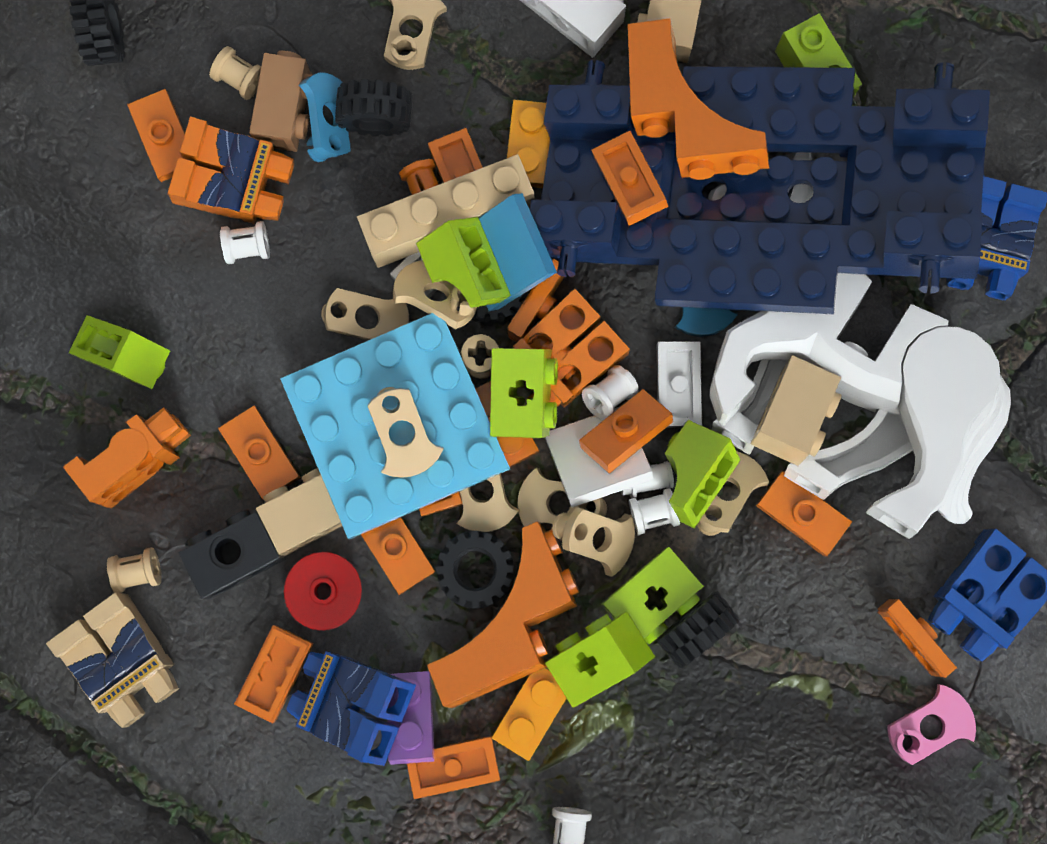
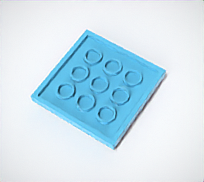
(343, 439)

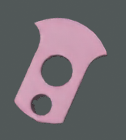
(954, 714)

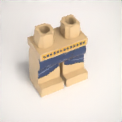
(115, 658)

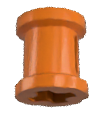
(419, 175)

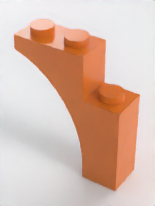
(666, 104)
(507, 645)

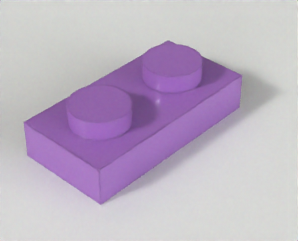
(415, 734)

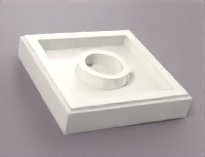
(581, 475)

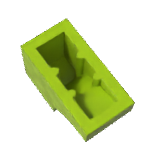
(464, 258)
(120, 351)
(702, 467)

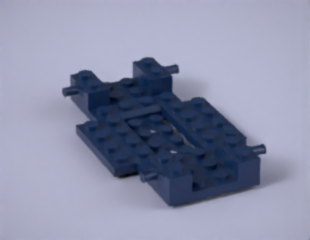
(894, 208)

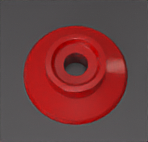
(302, 587)

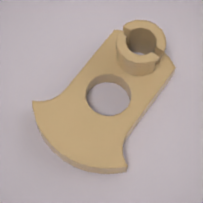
(421, 10)
(410, 289)
(389, 314)
(409, 458)
(747, 477)
(535, 498)
(487, 514)
(578, 531)

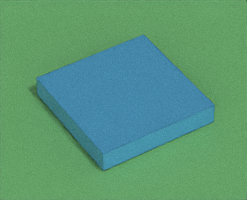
(516, 247)

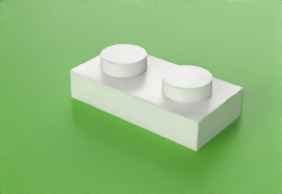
(680, 381)

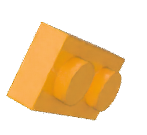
(529, 139)
(530, 714)

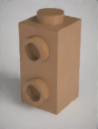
(280, 101)

